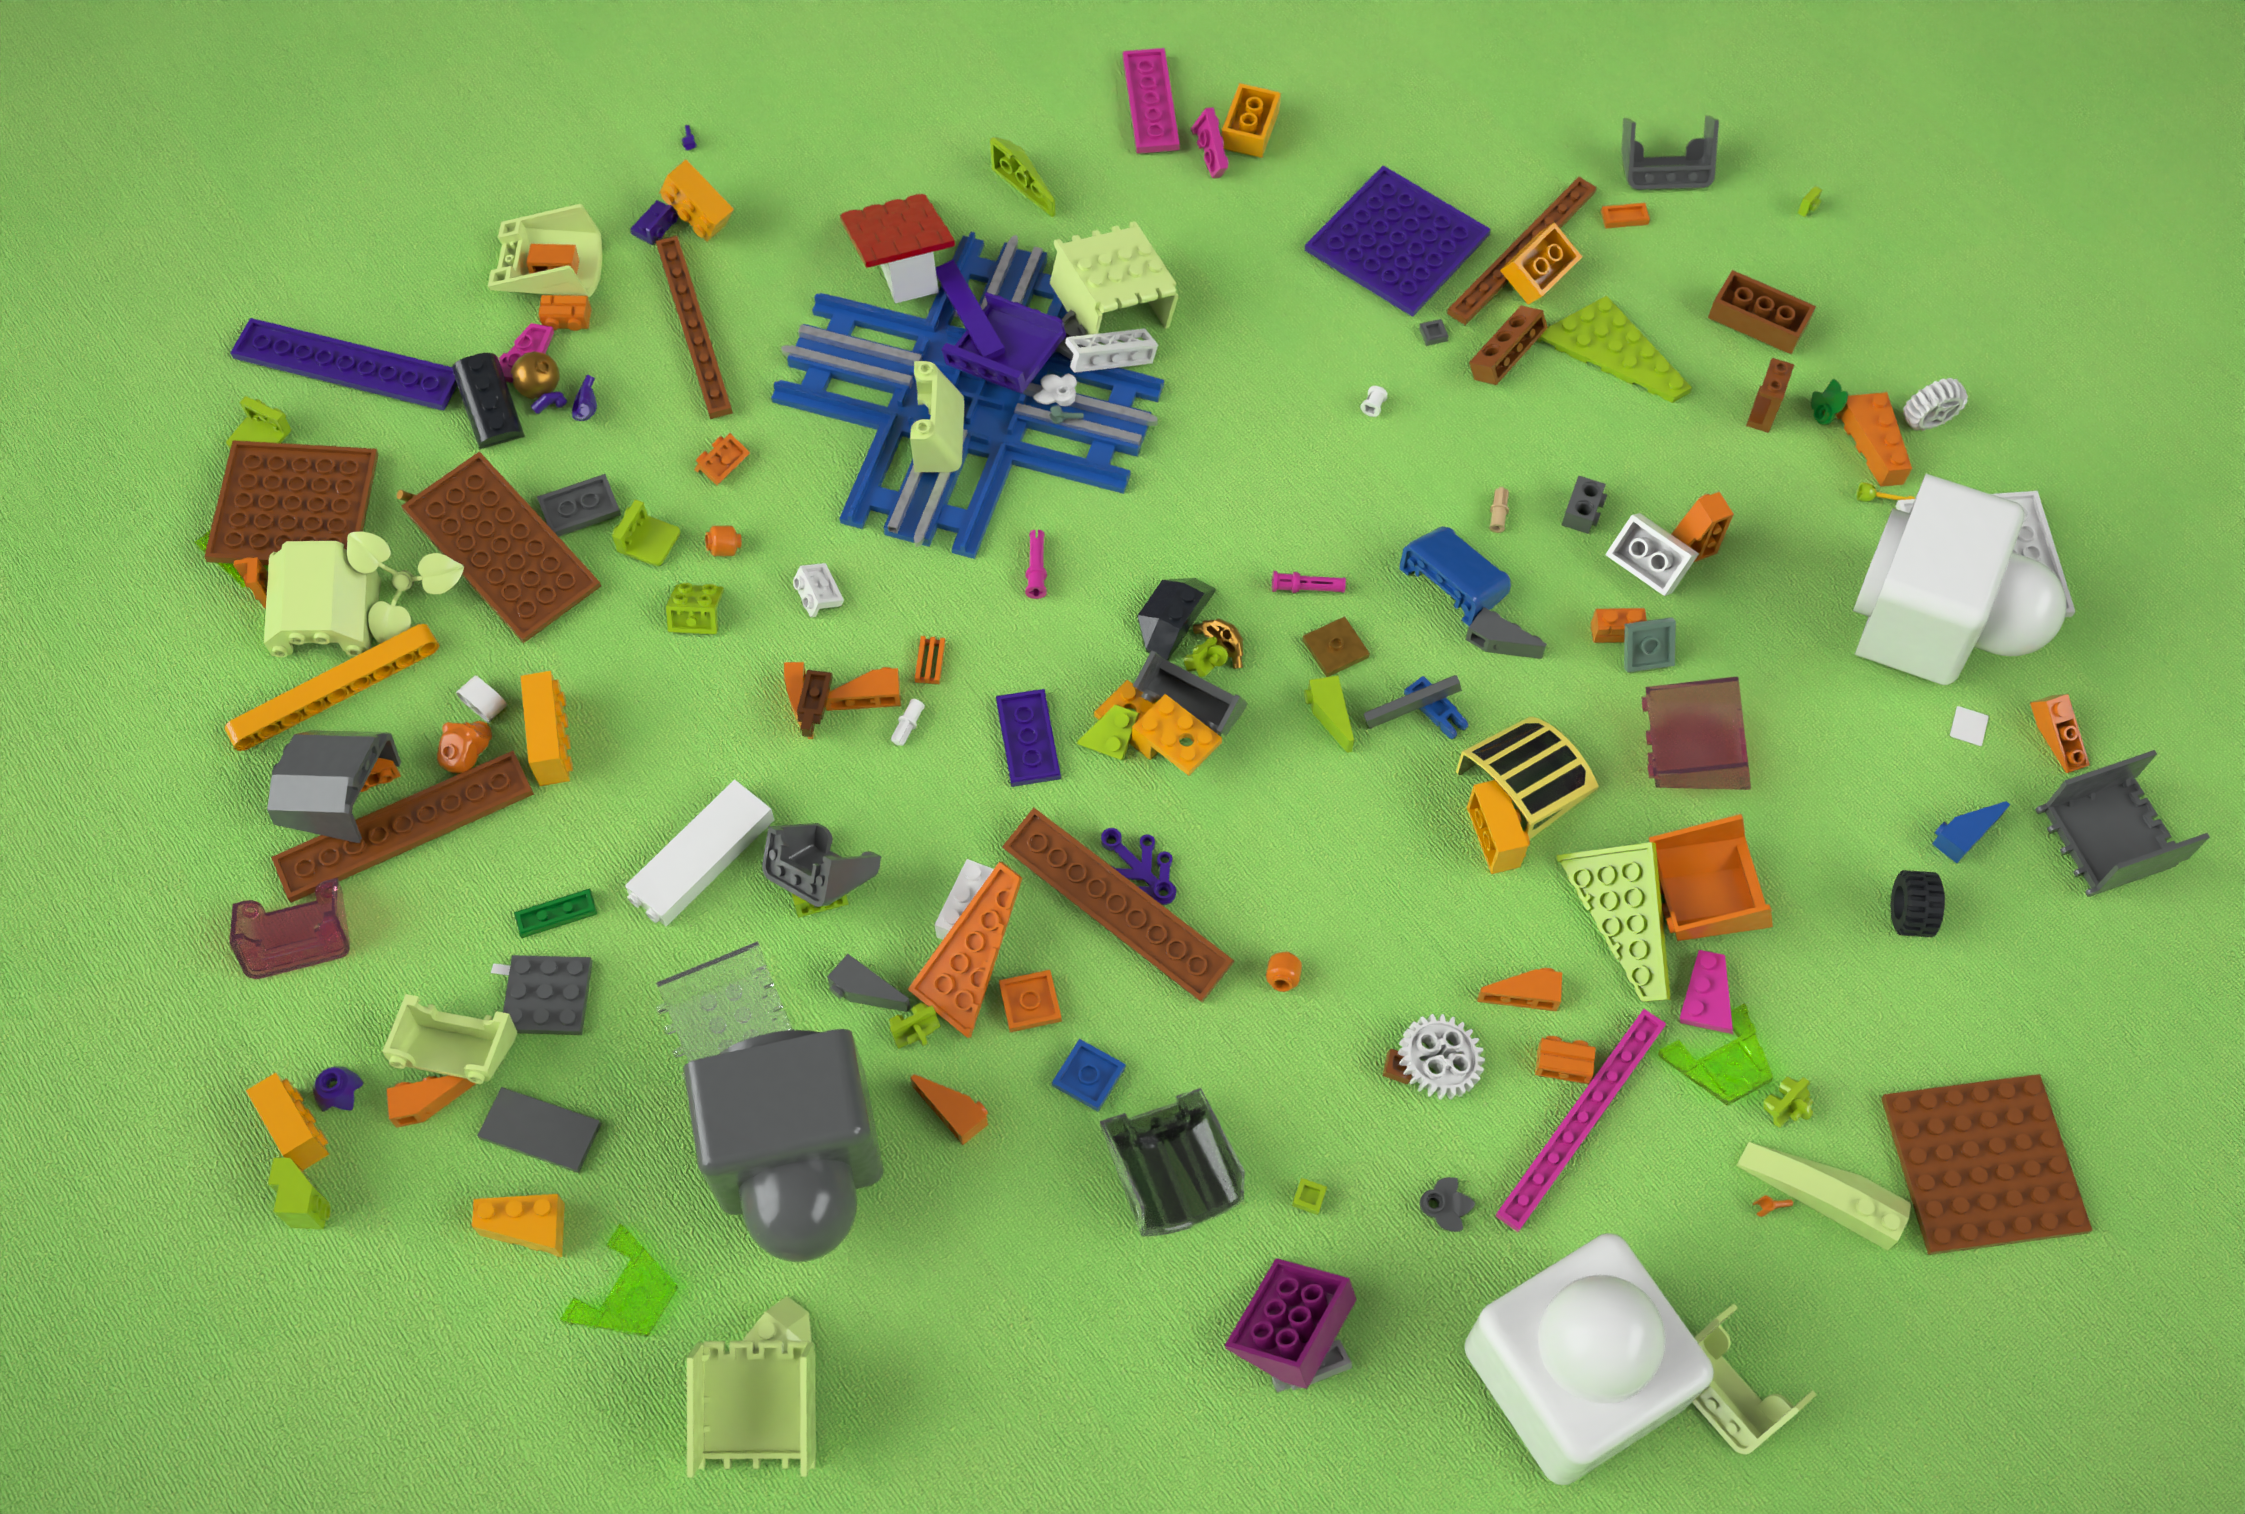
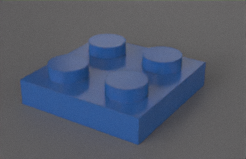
(1088, 1075)

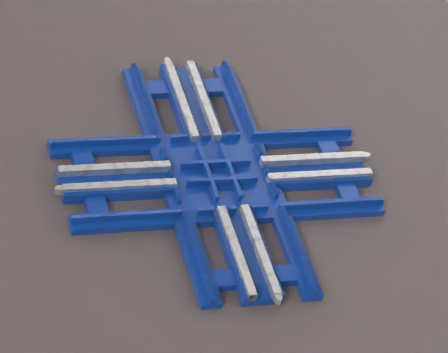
(992, 414)

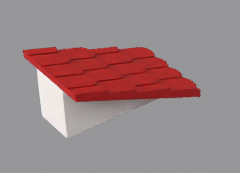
(902, 241)

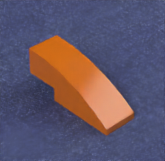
(794, 679)

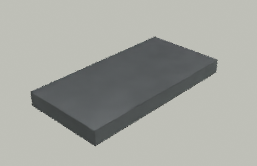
(539, 1130)

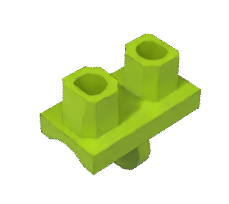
(1206, 657)
(915, 1027)
(1793, 1105)

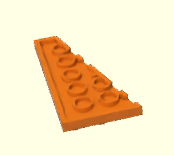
(963, 962)

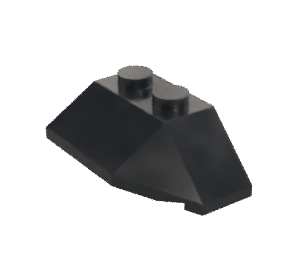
(1172, 613)

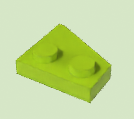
(1111, 733)

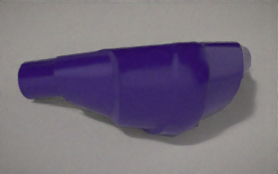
(585, 401)

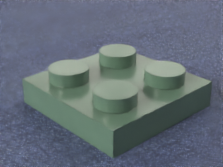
(1649, 644)

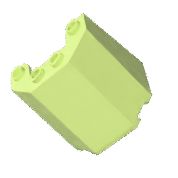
(318, 599)

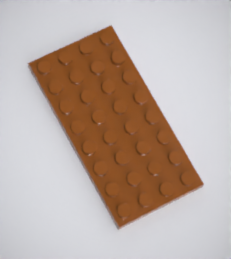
(502, 545)

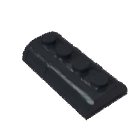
(487, 400)

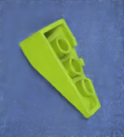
(1016, 168)

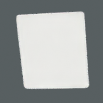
(1969, 726)

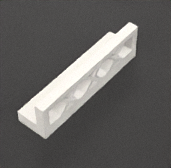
(1114, 353)

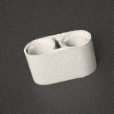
(481, 698)

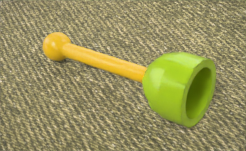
(1867, 492)

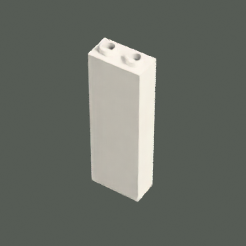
(699, 853)

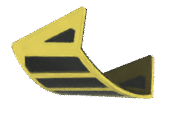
(1535, 769)

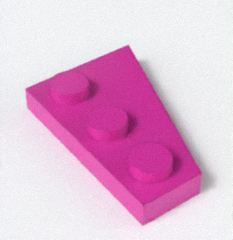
(1210, 140)

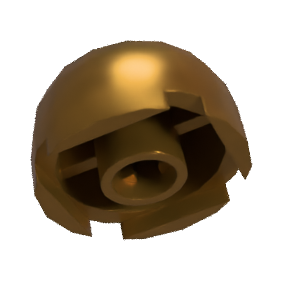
(535, 374)

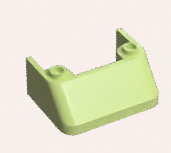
(1731, 1403)

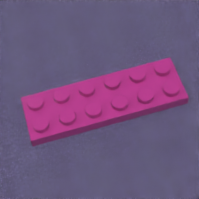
(1150, 100)

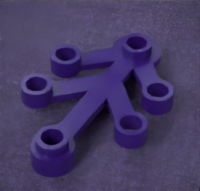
(1142, 869)

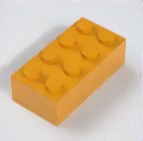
(546, 728)

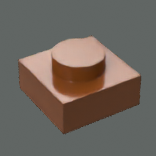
(1393, 1069)

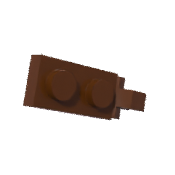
(813, 700)

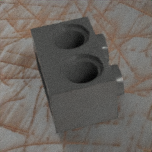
(1581, 503)

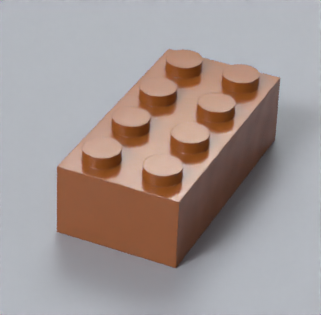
(1761, 312)

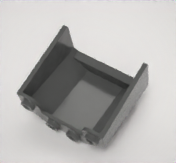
(322, 778)

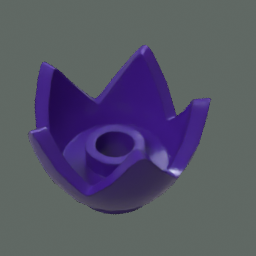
(341, 1094)

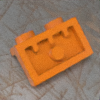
(722, 459)
(254, 576)

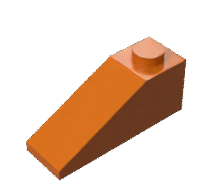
(870, 690)
(1531, 989)
(954, 1109)

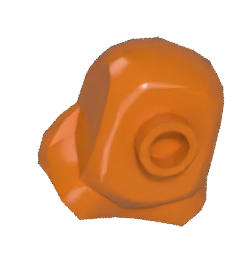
(462, 745)

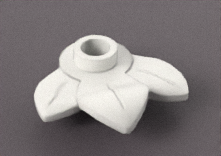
(1057, 390)

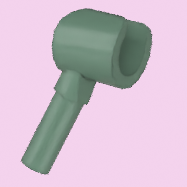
(1057, 415)

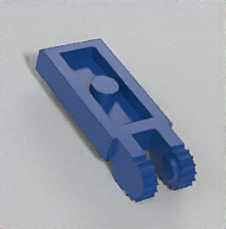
(1439, 711)

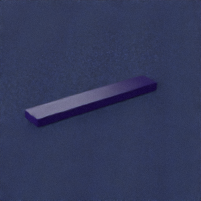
(969, 310)

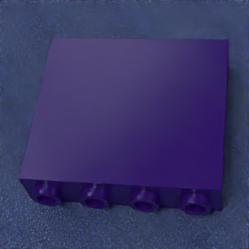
(1027, 339)

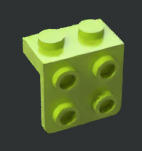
(261, 423)
(644, 536)

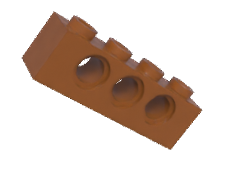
(1508, 345)

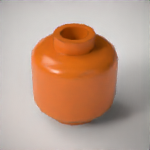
(722, 541)
(1283, 971)

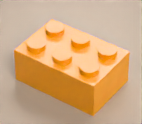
(1250, 120)
(696, 200)
(1541, 263)
(1497, 827)
(288, 1120)

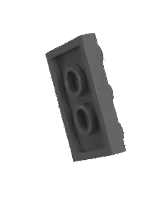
(579, 505)

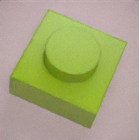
(1810, 201)
(1309, 1196)

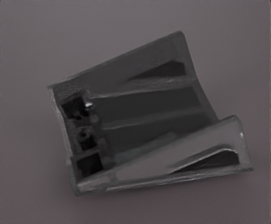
(1175, 1165)

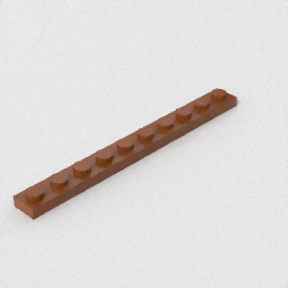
(1492, 279)
(694, 327)

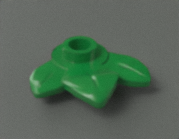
(1828, 403)

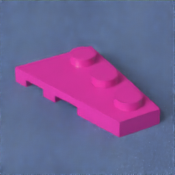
(532, 339)
(1708, 994)

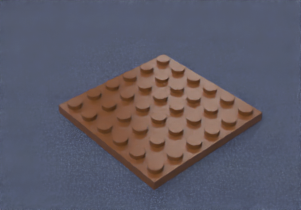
(288, 495)
(1985, 1164)

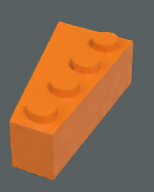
(1877, 435)

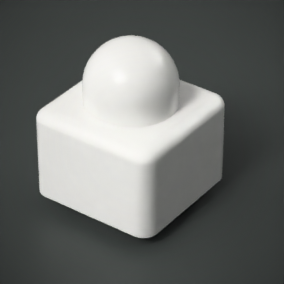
(1953, 584)
(1587, 1358)

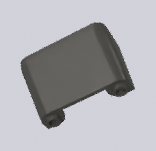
(802, 863)

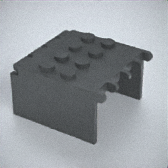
(2112, 829)

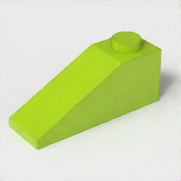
(1330, 709)

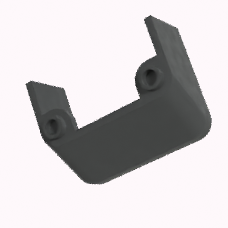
(1687, 171)
(1202, 699)

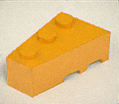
(522, 1220)

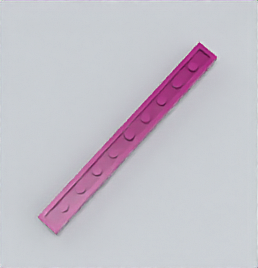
(1580, 1120)

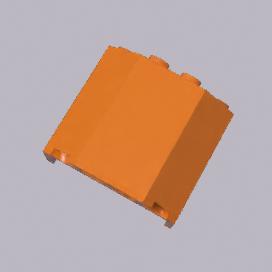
(1710, 881)

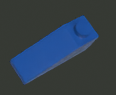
(1966, 830)

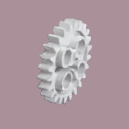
(1448, 1078)

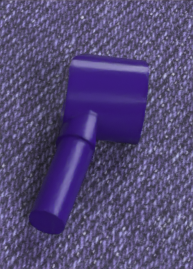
(688, 142)

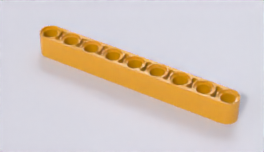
(331, 687)

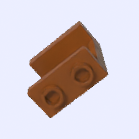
(1770, 395)

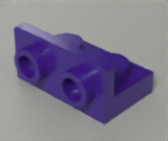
(655, 222)

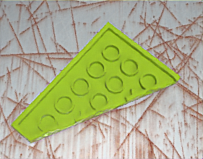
(1612, 342)

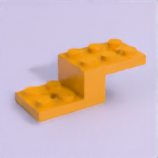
(1162, 727)

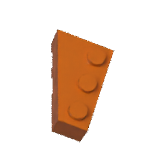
(1705, 525)

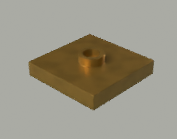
(1335, 646)

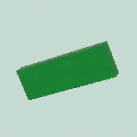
(555, 913)

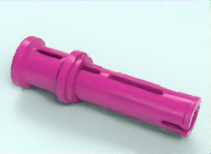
(1036, 572)
(1295, 582)

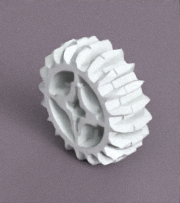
(1935, 404)

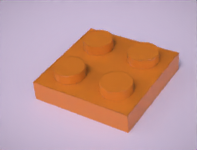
(1030, 1001)

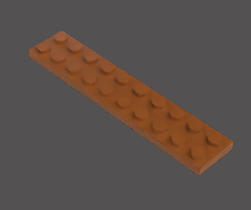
(404, 825)
(1118, 905)

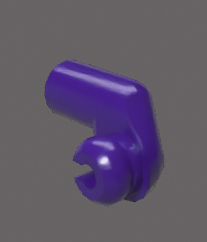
(547, 399)

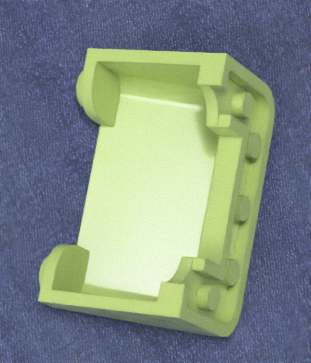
(938, 440)
(448, 1041)

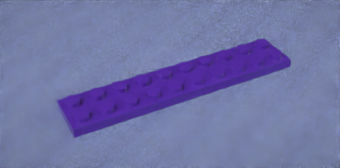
(345, 364)

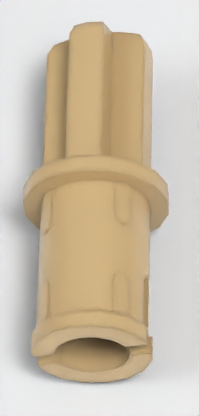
(1499, 510)

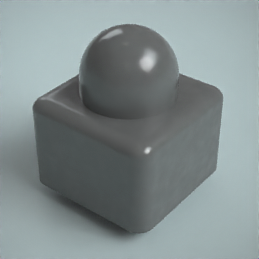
(786, 1137)

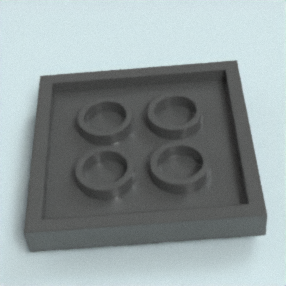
(548, 994)

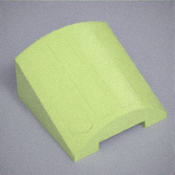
(559, 226)

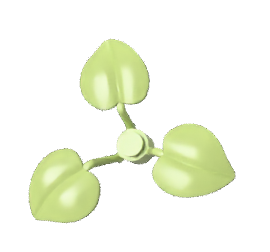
(437, 571)

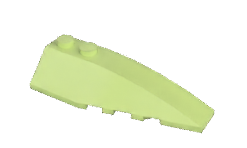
(1832, 1192)

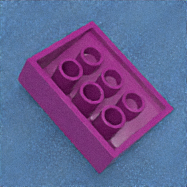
(1292, 1321)

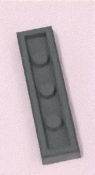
(1412, 701)

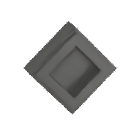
(1433, 332)

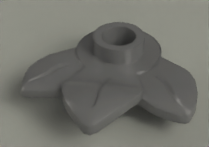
(1450, 1204)

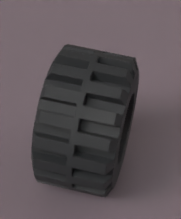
(1917, 903)

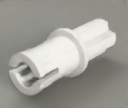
(907, 722)

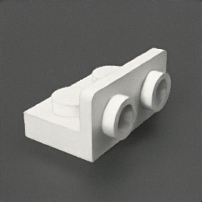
(817, 588)

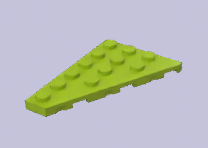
(1625, 900)

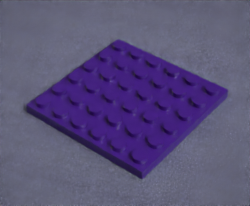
(1397, 240)

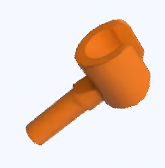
(1769, 1204)

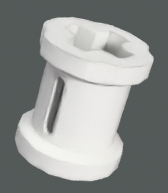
(1372, 404)

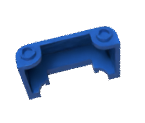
(1456, 570)

